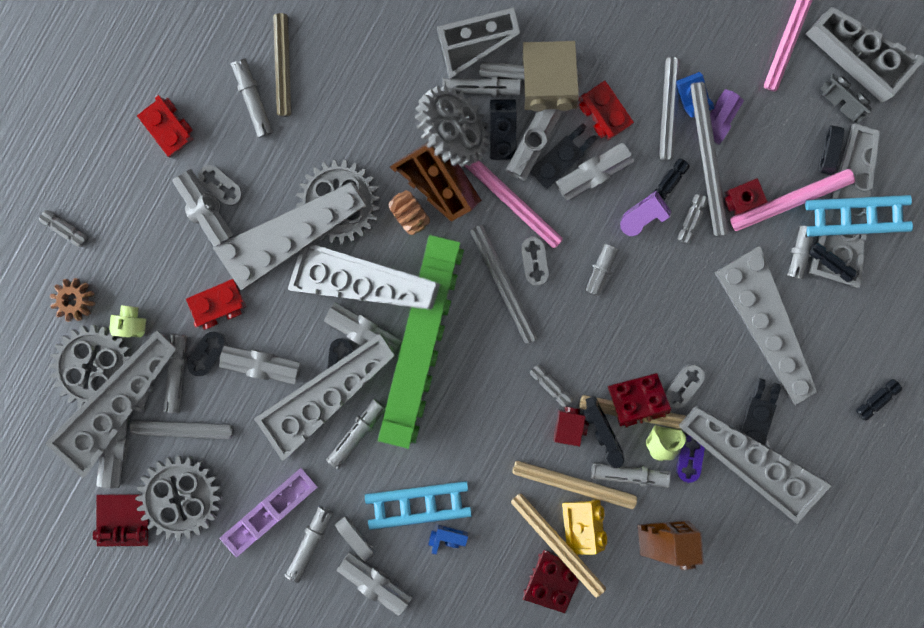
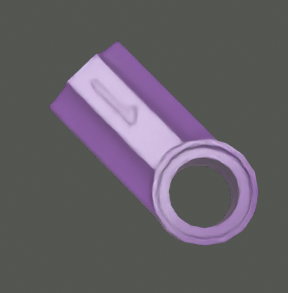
(723, 114)

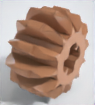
(409, 212)
(62, 301)

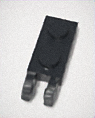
(561, 158)
(760, 413)
(605, 433)

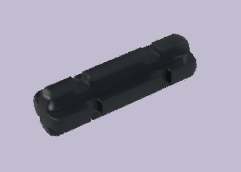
(672, 178)
(833, 262)
(879, 399)

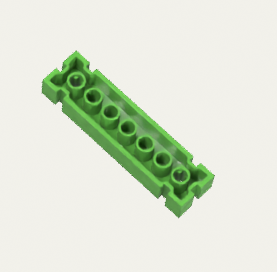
(418, 346)

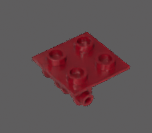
(639, 400)
(119, 521)
(551, 583)

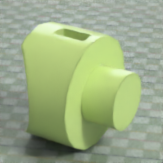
(127, 323)
(665, 442)

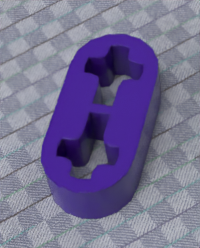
(696, 463)

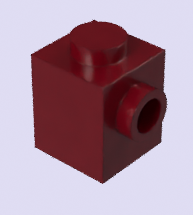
(744, 197)
(570, 426)

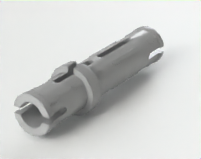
(512, 86)
(251, 97)
(175, 374)
(353, 437)
(631, 475)
(313, 535)

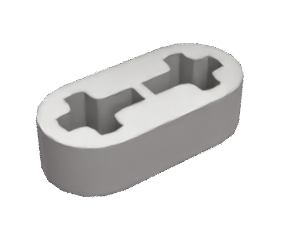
(224, 181)
(528, 262)
(689, 390)
(355, 538)

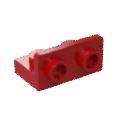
(605, 111)
(165, 126)
(216, 303)

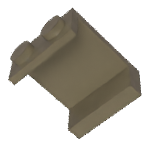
(550, 75)

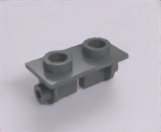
(855, 103)

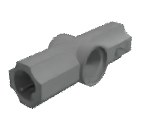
(526, 155)
(594, 171)
(202, 207)
(357, 327)
(259, 364)
(112, 459)
(374, 583)

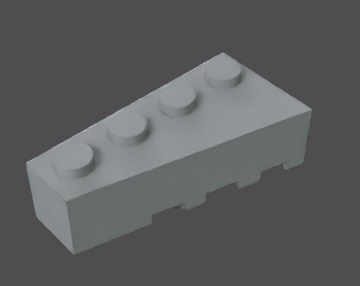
(864, 53)

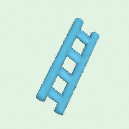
(872, 224)
(404, 497)

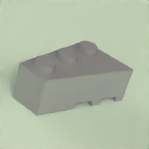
(475, 37)

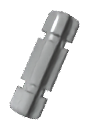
(692, 218)
(63, 228)
(551, 385)

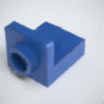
(685, 94)
(451, 536)

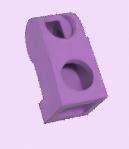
(643, 213)

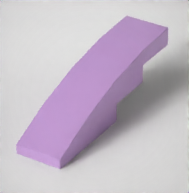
(268, 512)

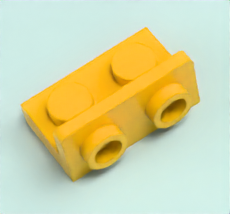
(585, 526)

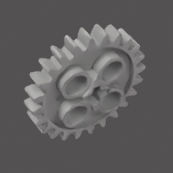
(452, 126)
(344, 175)
(70, 359)
(202, 492)

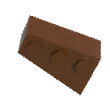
(439, 181)
(671, 543)

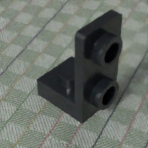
(503, 128)

